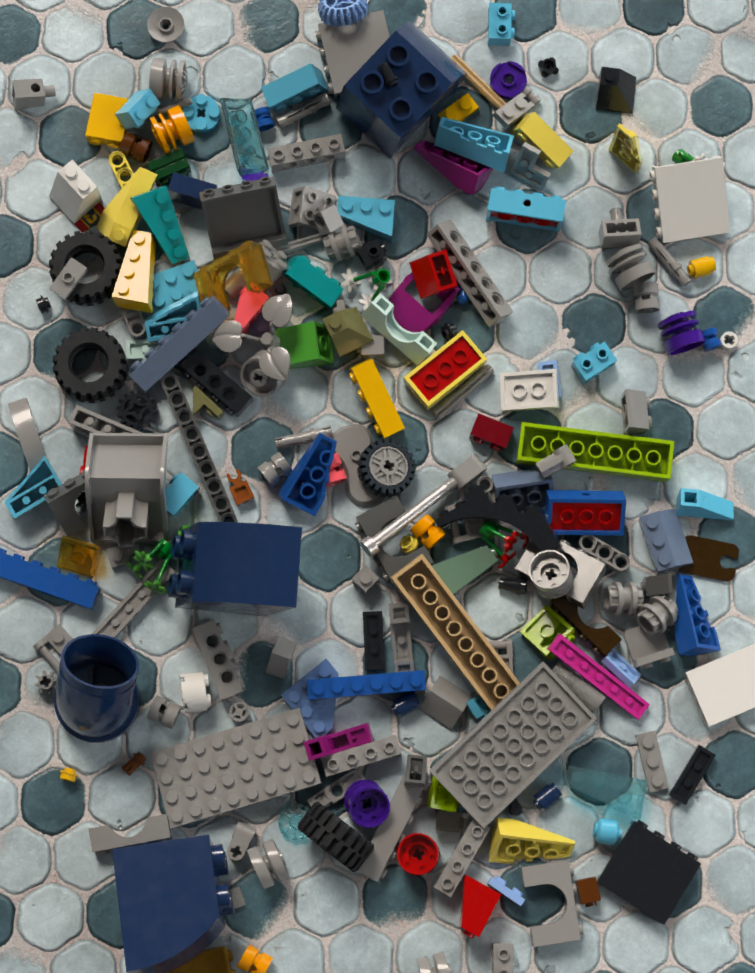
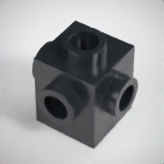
(366, 254)

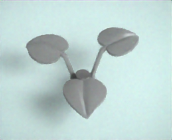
(277, 360)

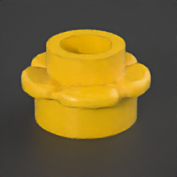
(68, 774)

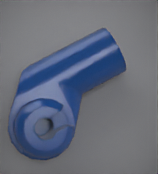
(463, 298)

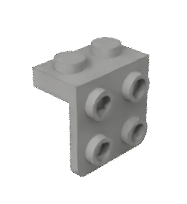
(647, 648)

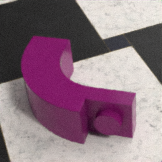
(338, 741)

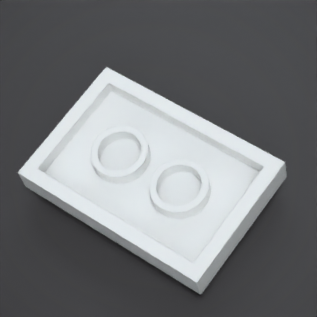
(529, 390)

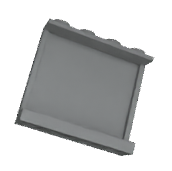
(350, 47)

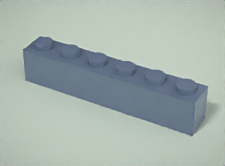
(179, 342)

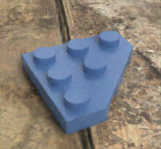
(316, 713)

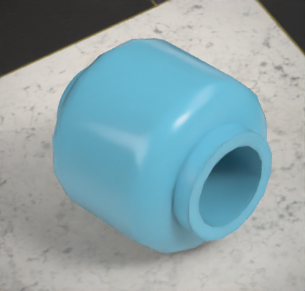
(606, 831)

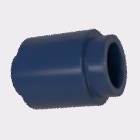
(405, 704)
(547, 797)

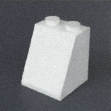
(74, 192)

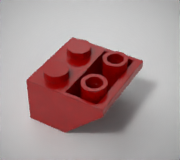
(433, 274)

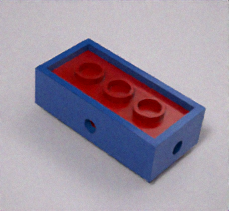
(586, 512)

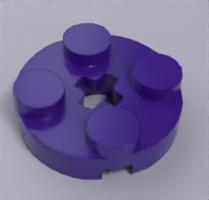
(510, 90)

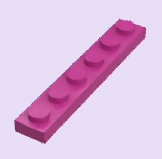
(598, 676)

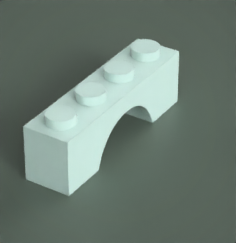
(413, 344)

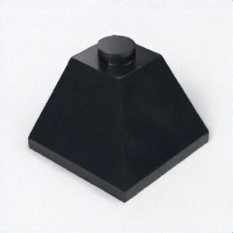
(615, 90)

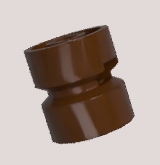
(134, 146)

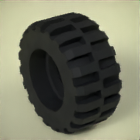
(88, 243)
(78, 343)
(335, 837)

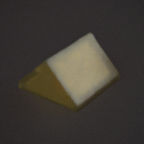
(79, 556)

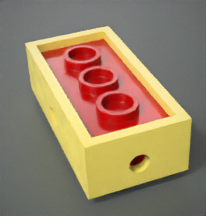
(445, 370)

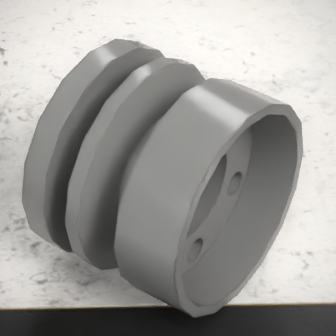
(168, 78)
(629, 264)
(546, 565)

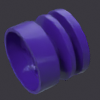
(680, 330)
(370, 813)

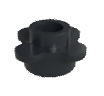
(551, 62)
(448, 331)

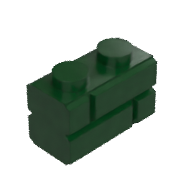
(167, 164)

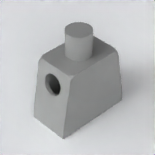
(30, 93)

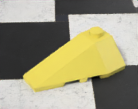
(626, 147)
(121, 214)
(519, 840)

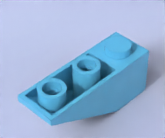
(703, 505)

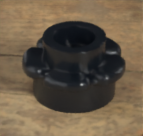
(43, 304)

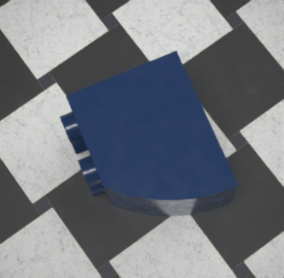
(395, 114)
(236, 568)
(170, 901)

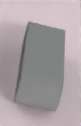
(613, 553)

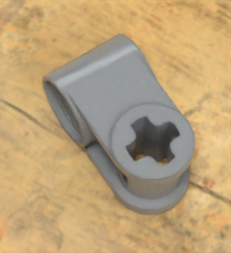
(133, 320)
(241, 838)

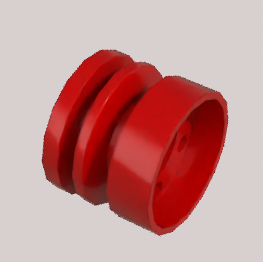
(408, 848)

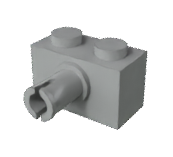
(619, 231)

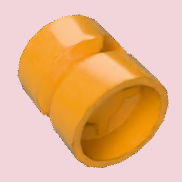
(427, 531)
(254, 961)

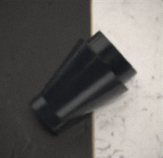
(513, 585)

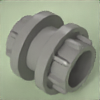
(342, 242)
(624, 598)
(657, 614)

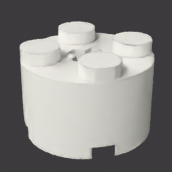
(194, 692)

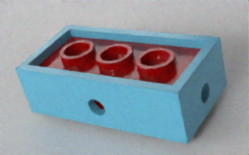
(525, 209)

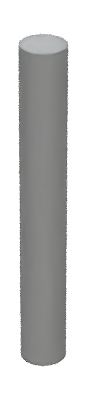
(183, 103)

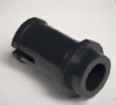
(388, 75)

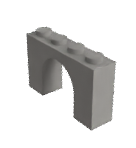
(567, 926)

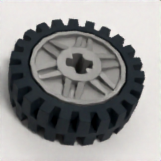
(391, 455)

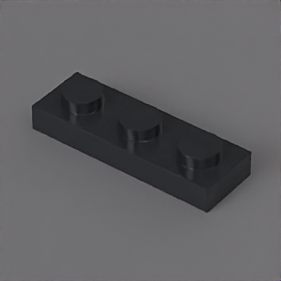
(373, 640)
(692, 774)

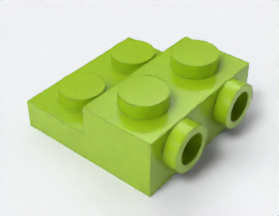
(543, 630)

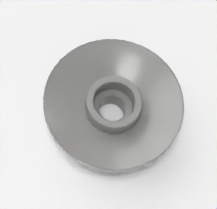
(165, 16)

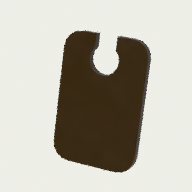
(706, 558)

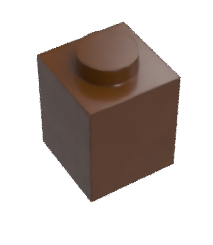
(588, 891)

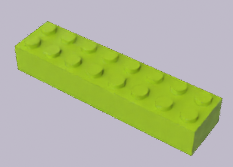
(598, 451)

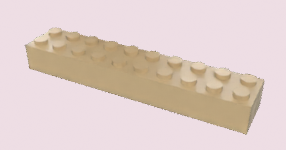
(455, 631)

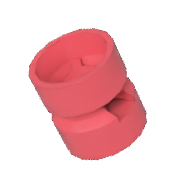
(336, 474)

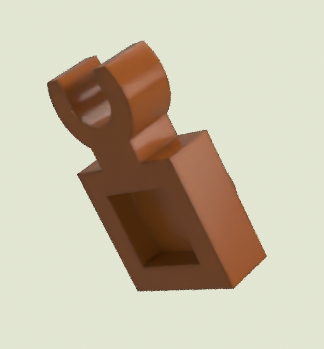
(241, 490)

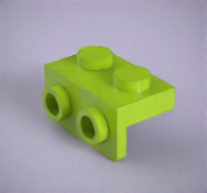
(440, 797)

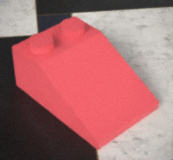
(248, 308)

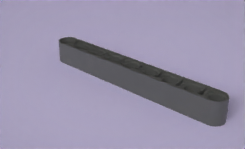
(194, 444)

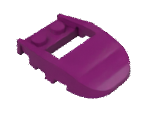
(412, 314)

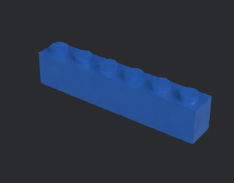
(48, 581)
(366, 685)

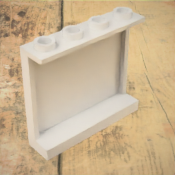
(690, 199)

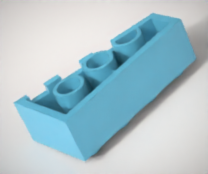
(475, 142)

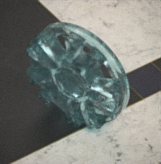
(293, 821)

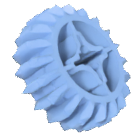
(342, 11)

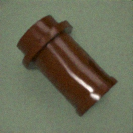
(136, 761)

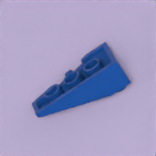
(308, 480)
(692, 629)

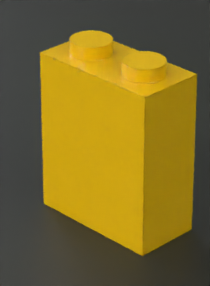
(102, 123)

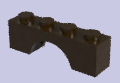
(601, 639)

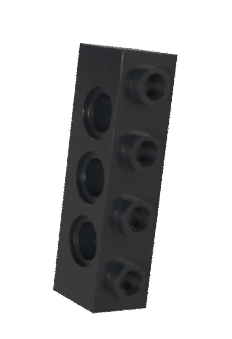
(195, 361)

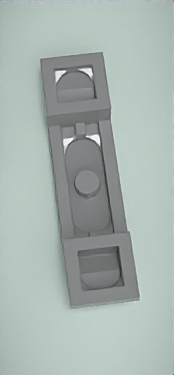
(27, 432)
(401, 637)

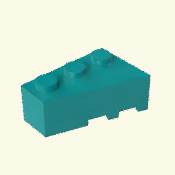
(312, 281)

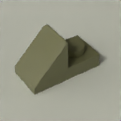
(201, 401)

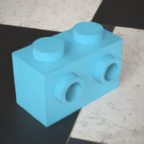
(499, 23)
(137, 109)
(593, 362)
(180, 493)

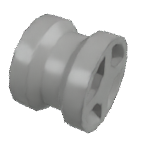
(240, 710)

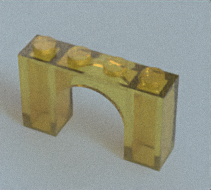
(249, 258)

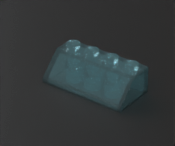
(244, 135)

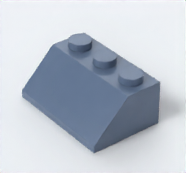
(525, 487)
(665, 540)

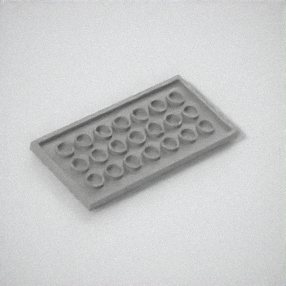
(513, 744)
(235, 768)

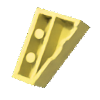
(537, 133)

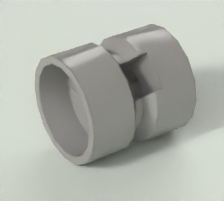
(645, 291)
(268, 470)
(170, 715)

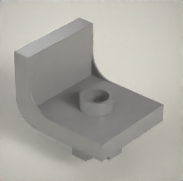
(127, 488)

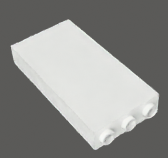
(724, 686)

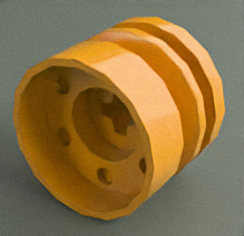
(171, 129)

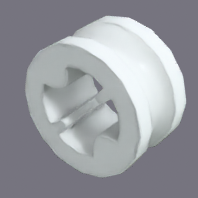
(728, 346)

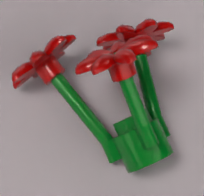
(491, 529)

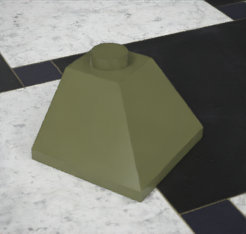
(347, 330)

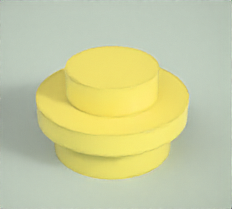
(408, 544)

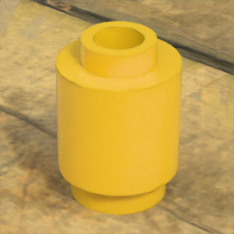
(701, 267)

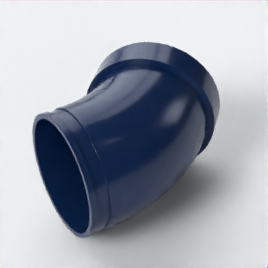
(90, 710)

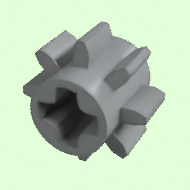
(42, 679)

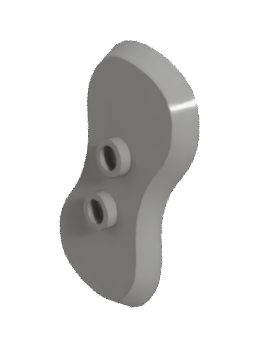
(350, 444)

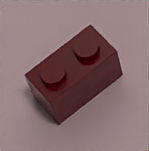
(491, 433)

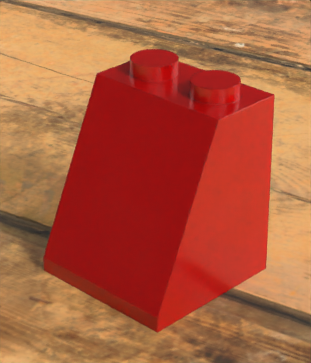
(476, 906)

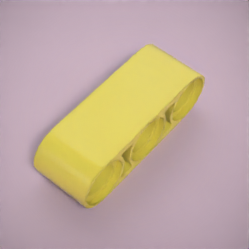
(122, 169)

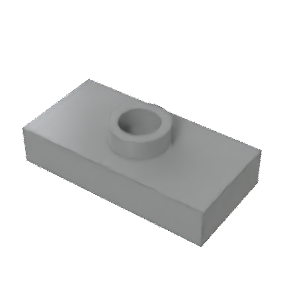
(68, 278)

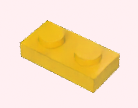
(460, 109)

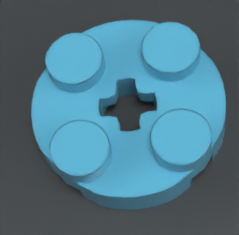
(211, 117)

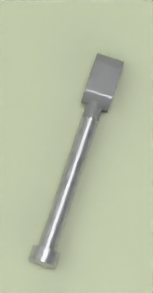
(458, 477)

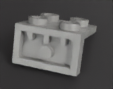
(304, 204)

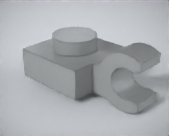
(118, 555)

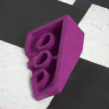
(459, 170)

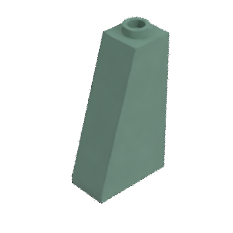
(465, 568)

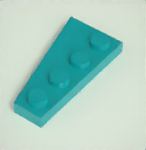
(158, 213)

